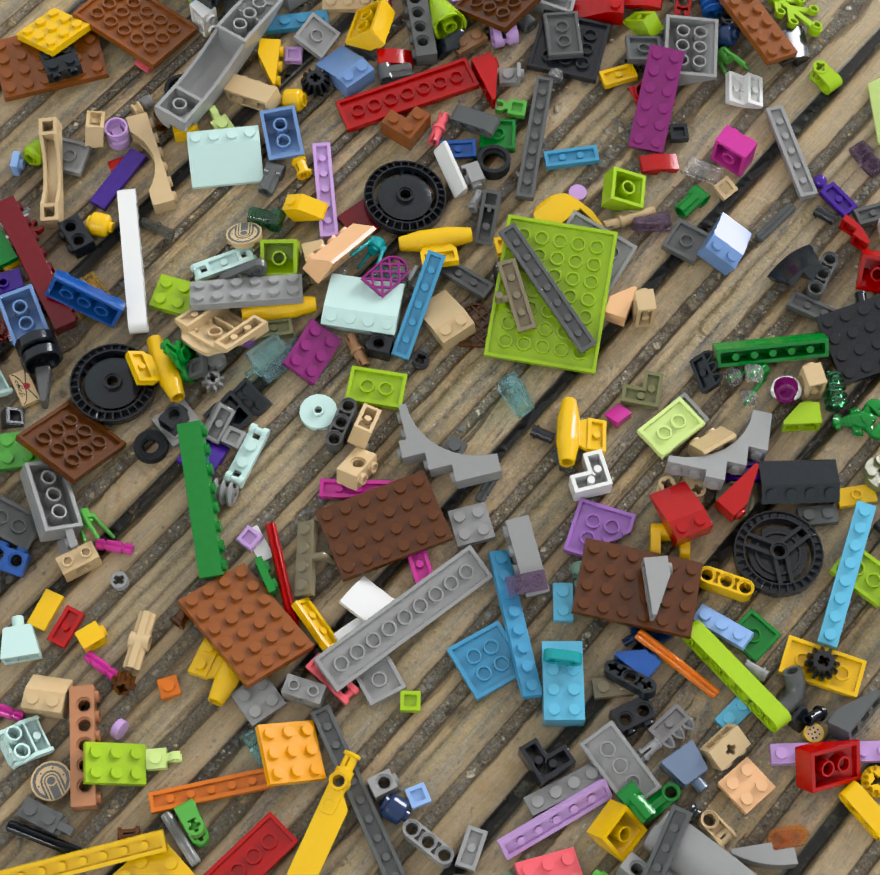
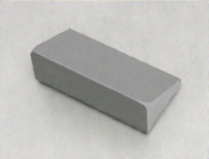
(218, 422)

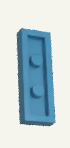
(571, 157)

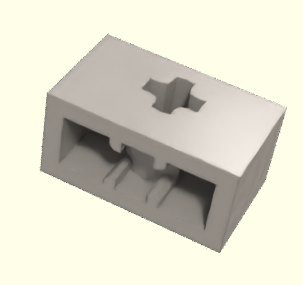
(304, 691)

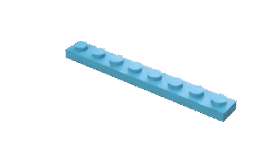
(846, 575)

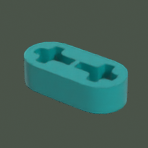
(562, 657)

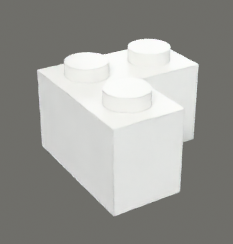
(594, 479)

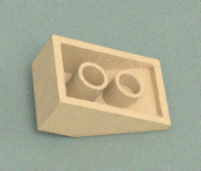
(448, 320)

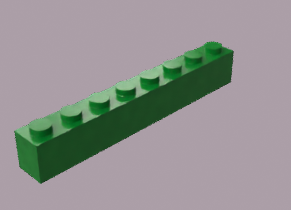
(201, 500)

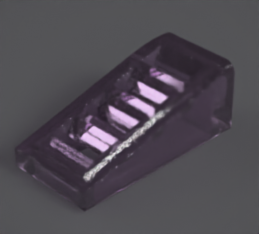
(655, 222)

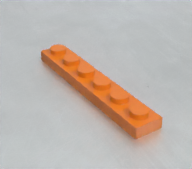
(208, 790)

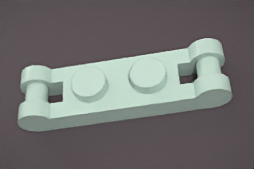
(221, 263)
(247, 455)

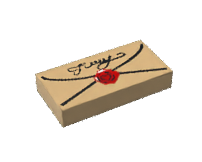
(24, 388)

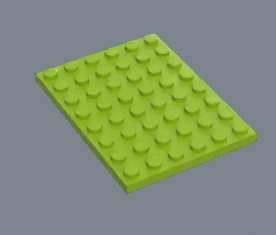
(581, 266)

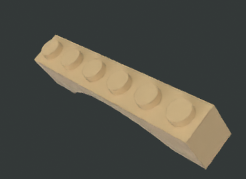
(52, 156)
(160, 192)

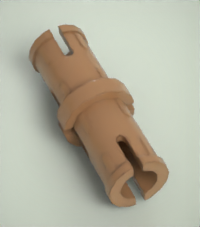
(357, 350)

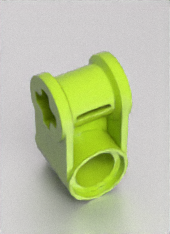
(825, 79)

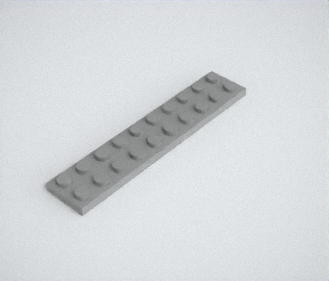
(402, 618)

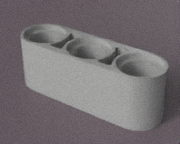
(424, 834)

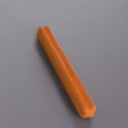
(676, 663)

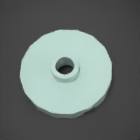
(314, 420)

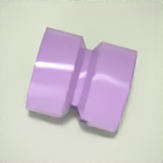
(510, 37)
(117, 133)

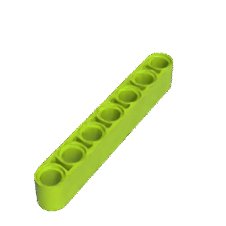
(737, 678)

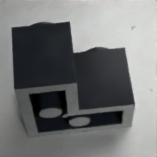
(545, 767)

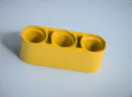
(735, 582)
(862, 807)

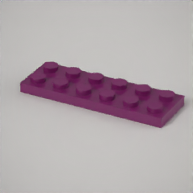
(656, 99)

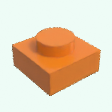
(169, 687)

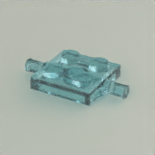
(268, 357)

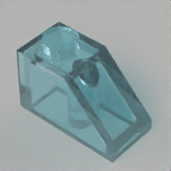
(515, 394)

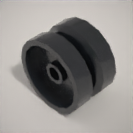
(38, 349)

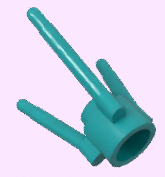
(375, 246)

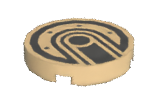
(244, 235)
(51, 781)

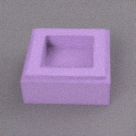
(293, 55)
(249, 538)

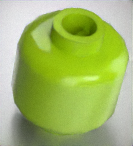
(33, 153)

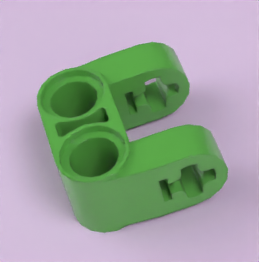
(192, 823)

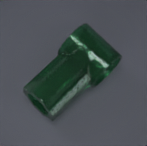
(271, 219)

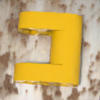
(657, 534)

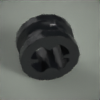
(423, 355)
(696, 812)

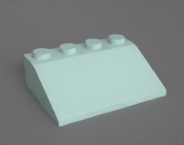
(225, 157)
(358, 309)

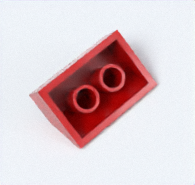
(868, 271)

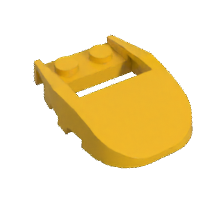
(560, 207)

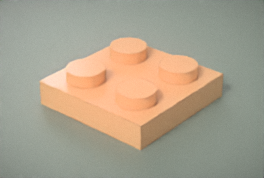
(746, 786)

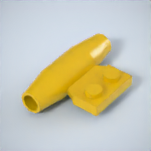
(440, 240)
(281, 311)
(155, 368)
(577, 433)
(209, 665)

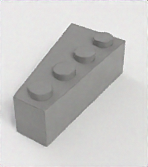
(523, 548)

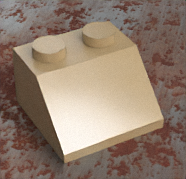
(711, 442)
(46, 696)

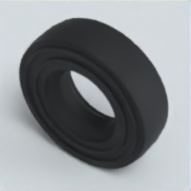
(150, 435)

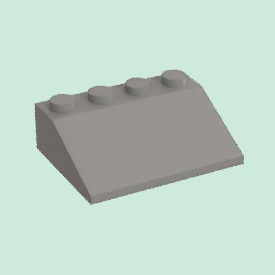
(699, 41)

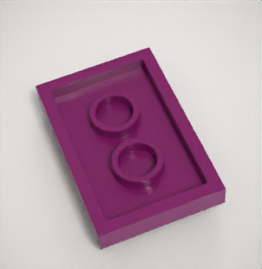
(311, 352)

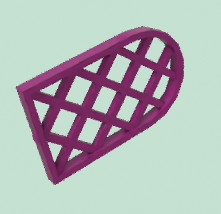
(375, 288)

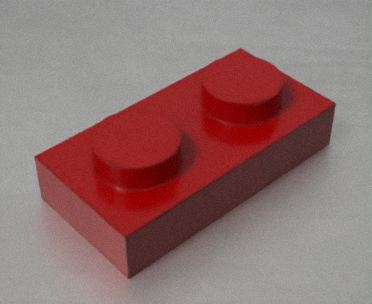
(66, 627)

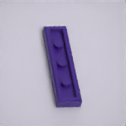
(118, 179)

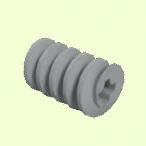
(226, 494)

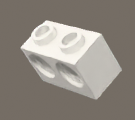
(203, 17)

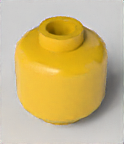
(294, 97)
(99, 224)

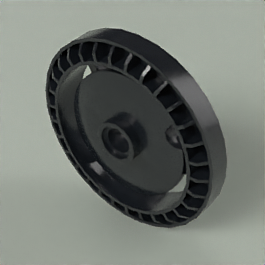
(409, 186)
(109, 367)
(775, 567)

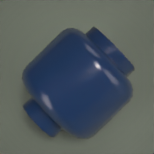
(727, 36)
(394, 808)

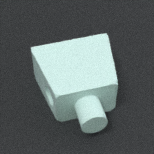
(19, 642)

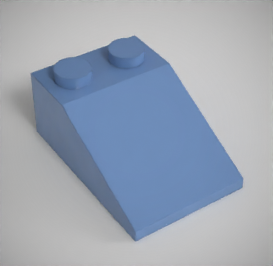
(347, 71)
(281, 133)
(725, 244)
(22, 312)

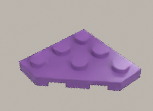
(598, 523)

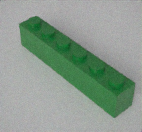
(770, 349)

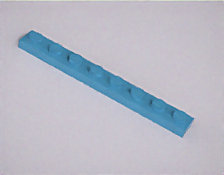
(515, 627)

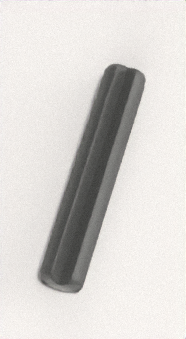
(775, 222)

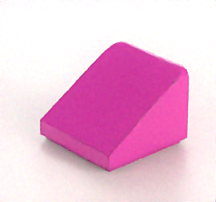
(618, 415)

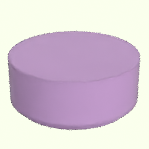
(578, 192)
(119, 729)

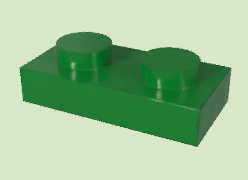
(263, 570)

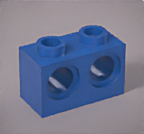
(9, 554)

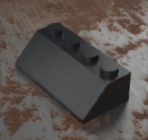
(798, 481)

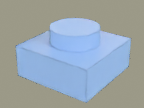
(17, 163)
(418, 796)

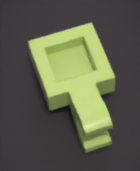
(218, 121)
(159, 758)

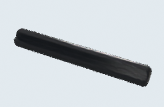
(41, 837)

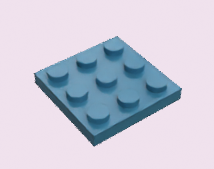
(484, 660)

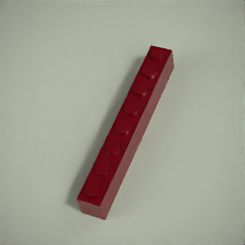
(34, 263)

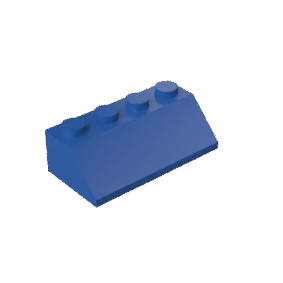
(85, 298)

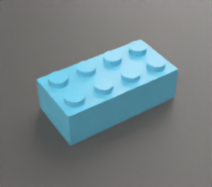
(562, 688)

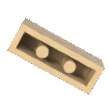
(252, 93)

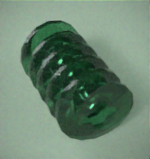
(834, 391)

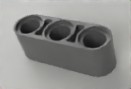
(474, 121)
(820, 284)
(341, 433)

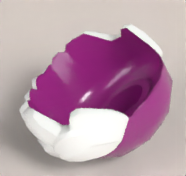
(786, 389)

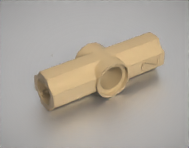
(139, 641)

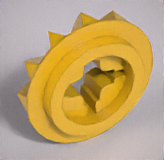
(867, 779)

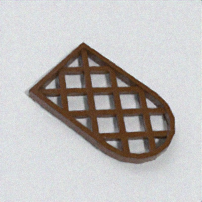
(476, 345)

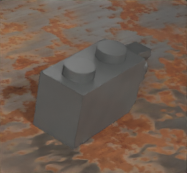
(45, 818)

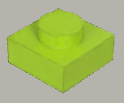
(410, 701)

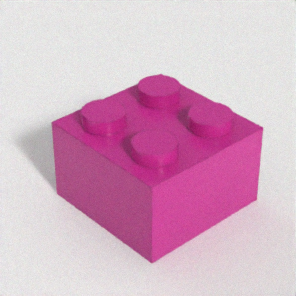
(733, 150)

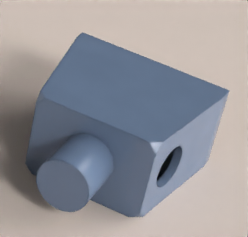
(686, 767)

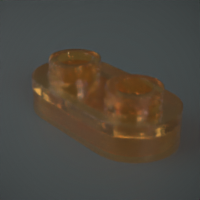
(786, 836)

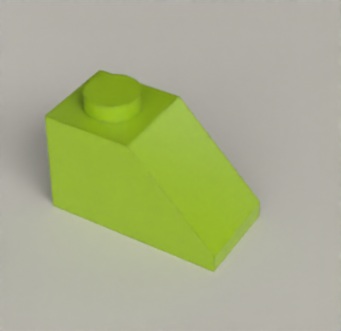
(644, 23)
(803, 418)

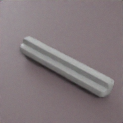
(180, 838)

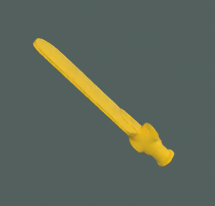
(325, 822)

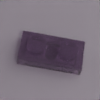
(526, 583)

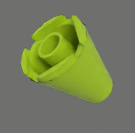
(445, 18)

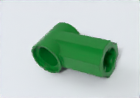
(695, 198)
(633, 798)
(661, 802)

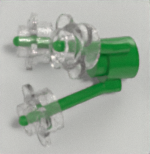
(753, 373)

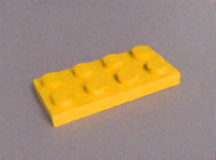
(844, 683)

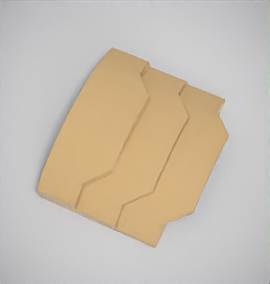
(218, 330)

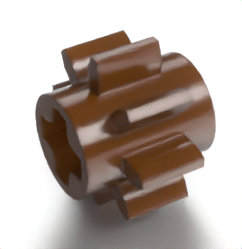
(123, 683)

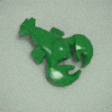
(180, 356)
(861, 420)

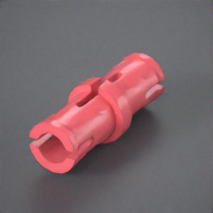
(438, 128)

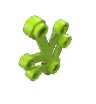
(814, 28)

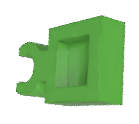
(514, 108)

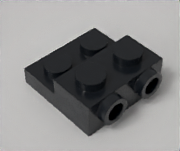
(62, 65)

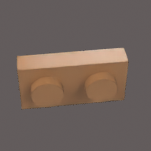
(471, 41)

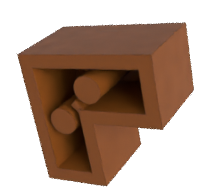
(406, 130)

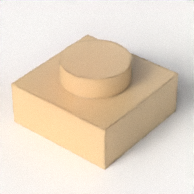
(725, 188)

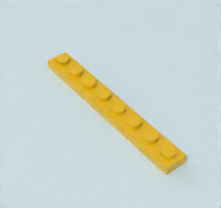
(95, 856)

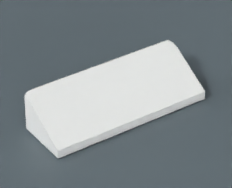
(450, 170)

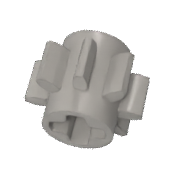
(213, 386)

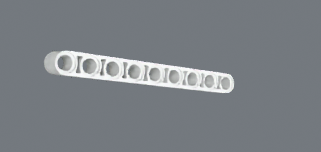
(132, 261)

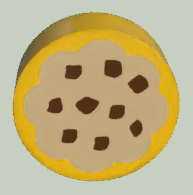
(813, 733)

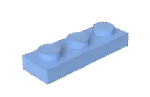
(724, 627)

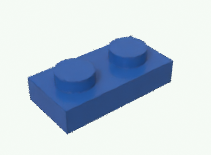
(462, 148)

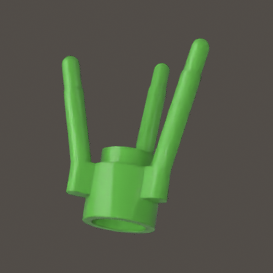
(725, 56)
(88, 520)

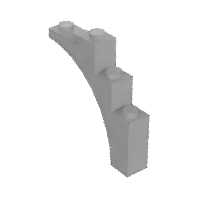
(731, 460)
(463, 469)

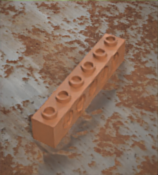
(78, 697)

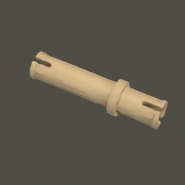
(621, 221)

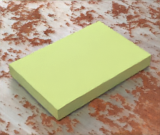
(671, 428)

